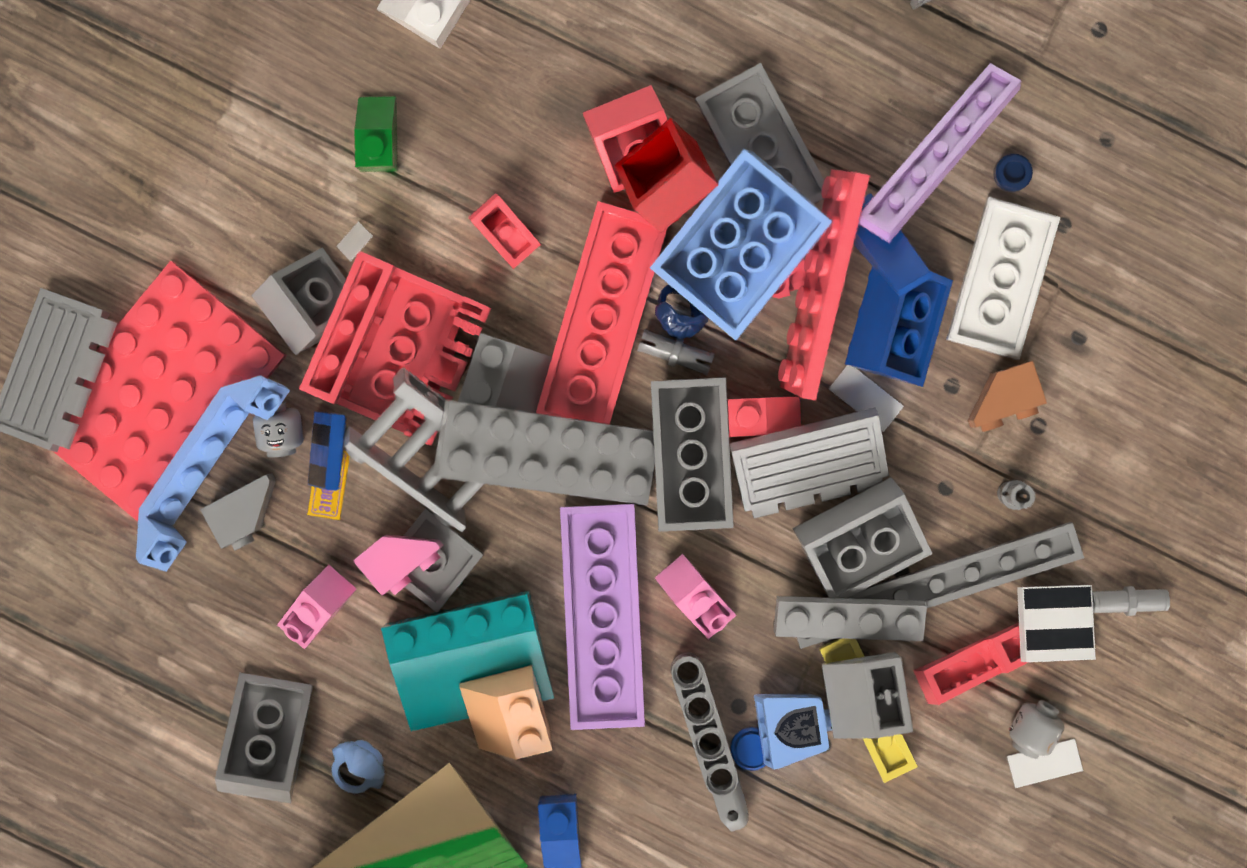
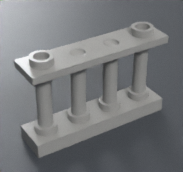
(411, 394)

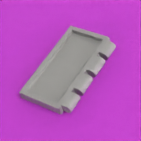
(51, 369)
(810, 461)

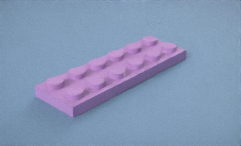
(602, 616)

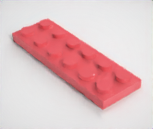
(823, 285)
(601, 316)

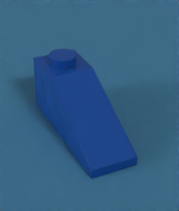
(893, 260)

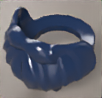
(675, 324)

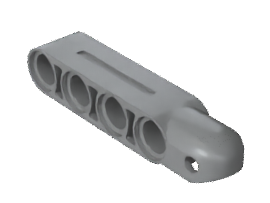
(726, 796)

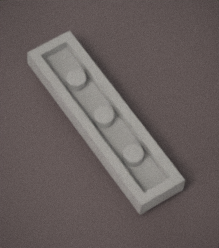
(850, 618)

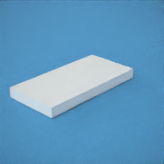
(1003, 278)

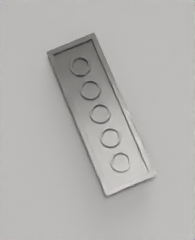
(544, 453)

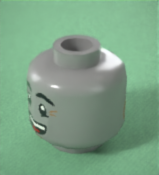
(280, 433)
(1036, 729)

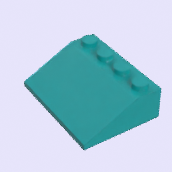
(461, 645)

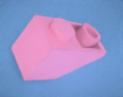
(395, 557)
(695, 596)
(316, 606)

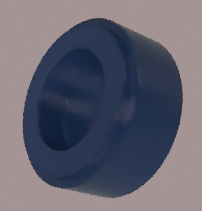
(1013, 172)

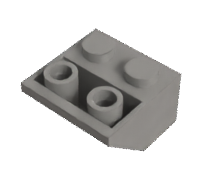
(867, 697)

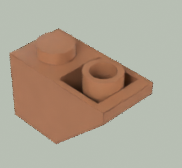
(1008, 393)

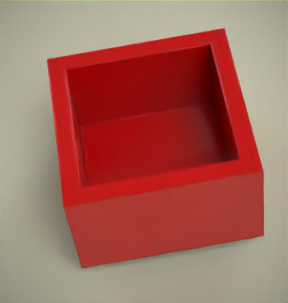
(666, 175)

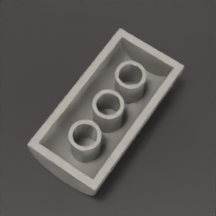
(692, 454)

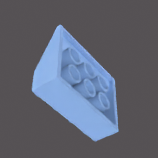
(741, 243)

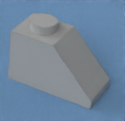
(240, 513)

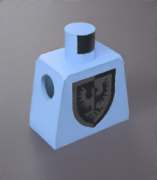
(791, 727)

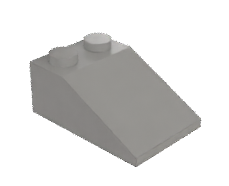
(264, 738)

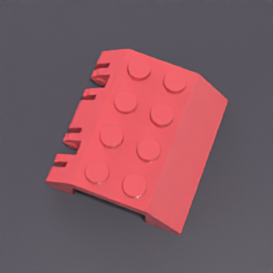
(385, 324)

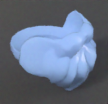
(361, 761)

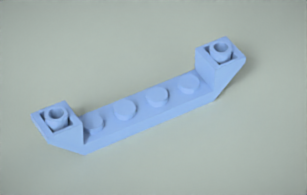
(156, 537)

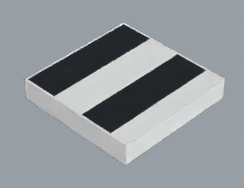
(1056, 623)

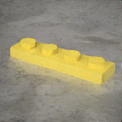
(890, 752)

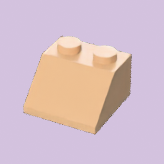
(508, 713)

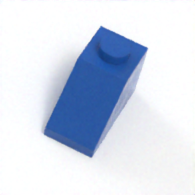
(559, 831)

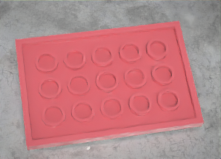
(158, 382)

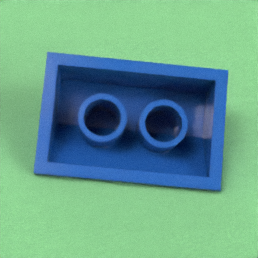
(896, 332)

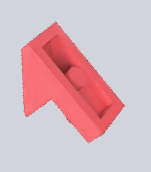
(504, 230)

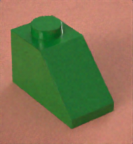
(376, 134)

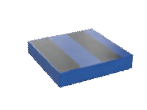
(326, 450)

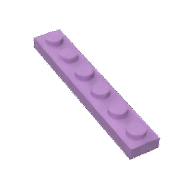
(939, 152)

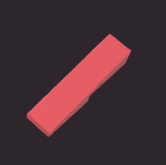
(970, 666)

